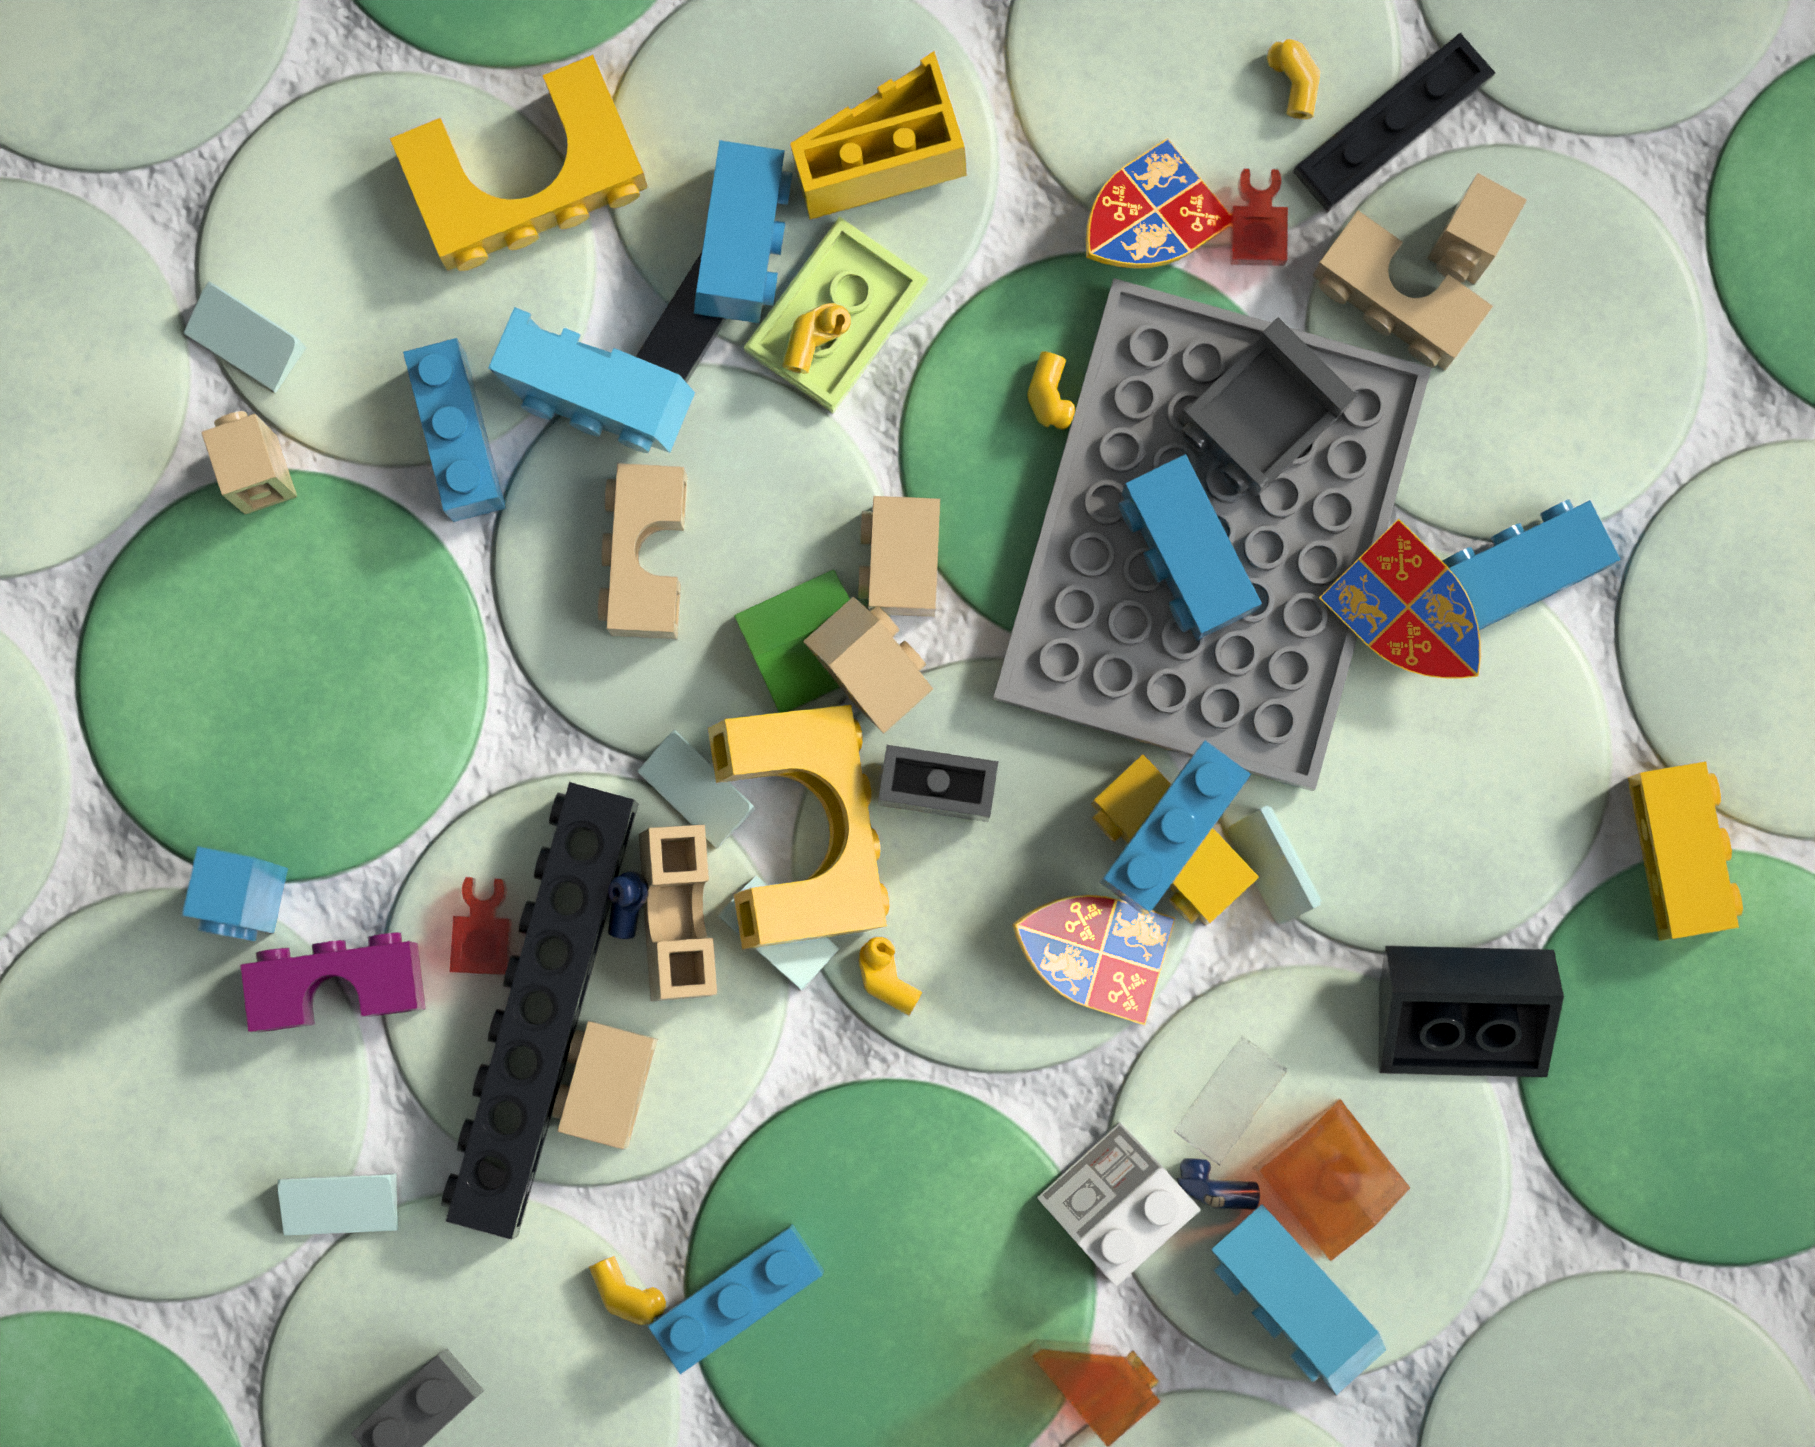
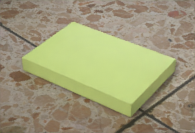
(849, 273)

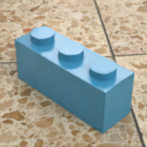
(742, 232)
(454, 430)
(1188, 548)
(1534, 562)
(1175, 828)
(234, 893)
(736, 1299)

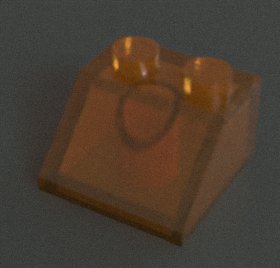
(1332, 1180)
(1099, 1383)

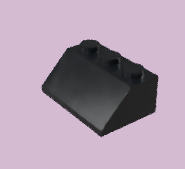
(1468, 1011)

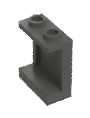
(1265, 409)

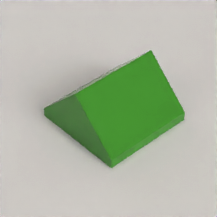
(776, 638)

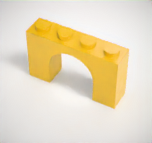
(471, 223)
(822, 754)

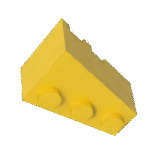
(882, 146)

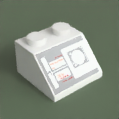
(1118, 1204)

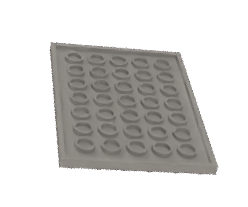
(1098, 627)

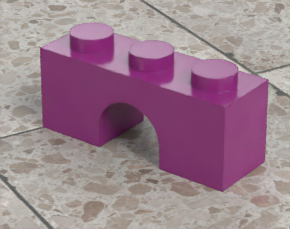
(283, 987)

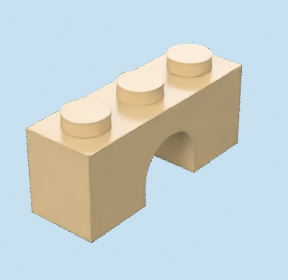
(1358, 273)
(643, 503)
(676, 937)

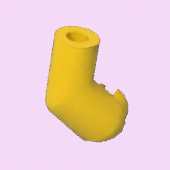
(1301, 71)
(811, 331)
(1044, 394)
(881, 978)
(624, 1300)

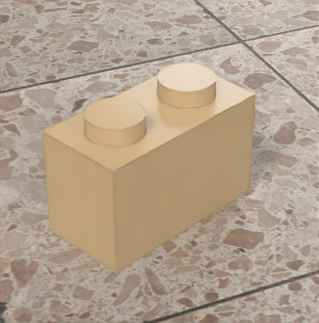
(1476, 230)
(248, 462)
(903, 555)
(869, 663)
(605, 1084)

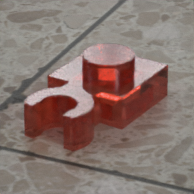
(1259, 229)
(481, 940)

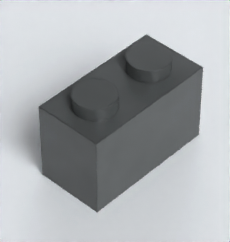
(937, 783)
(421, 1406)

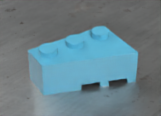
(591, 385)
(1297, 1300)

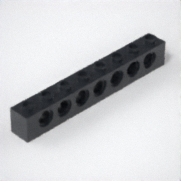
(503, 1208)

